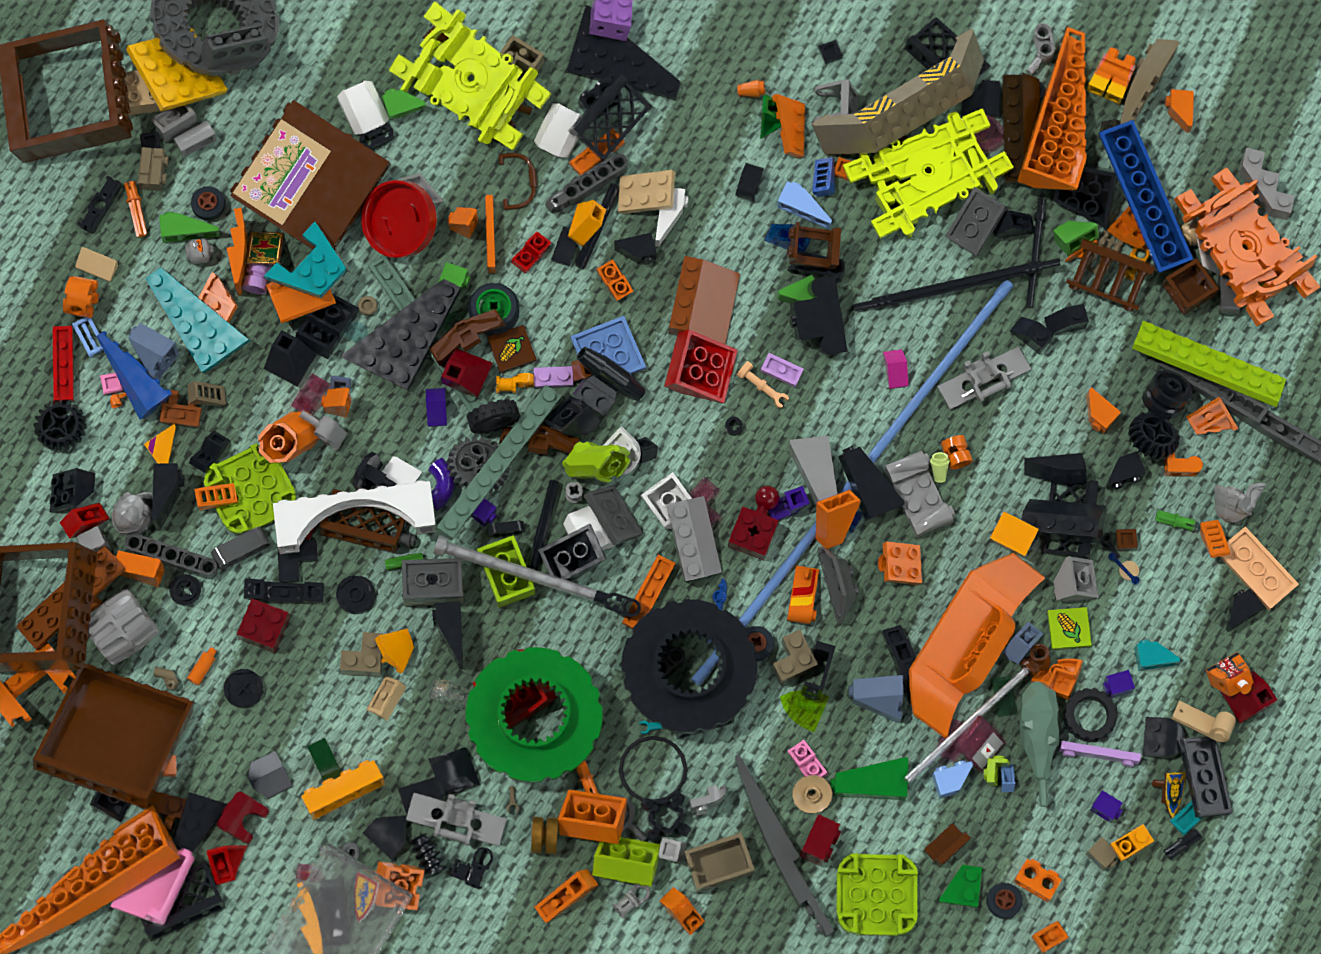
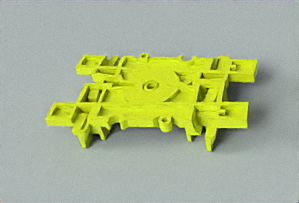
(487, 99)
(946, 153)

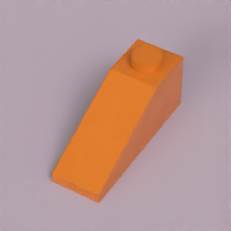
(566, 895)

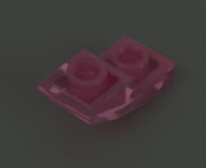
(310, 394)

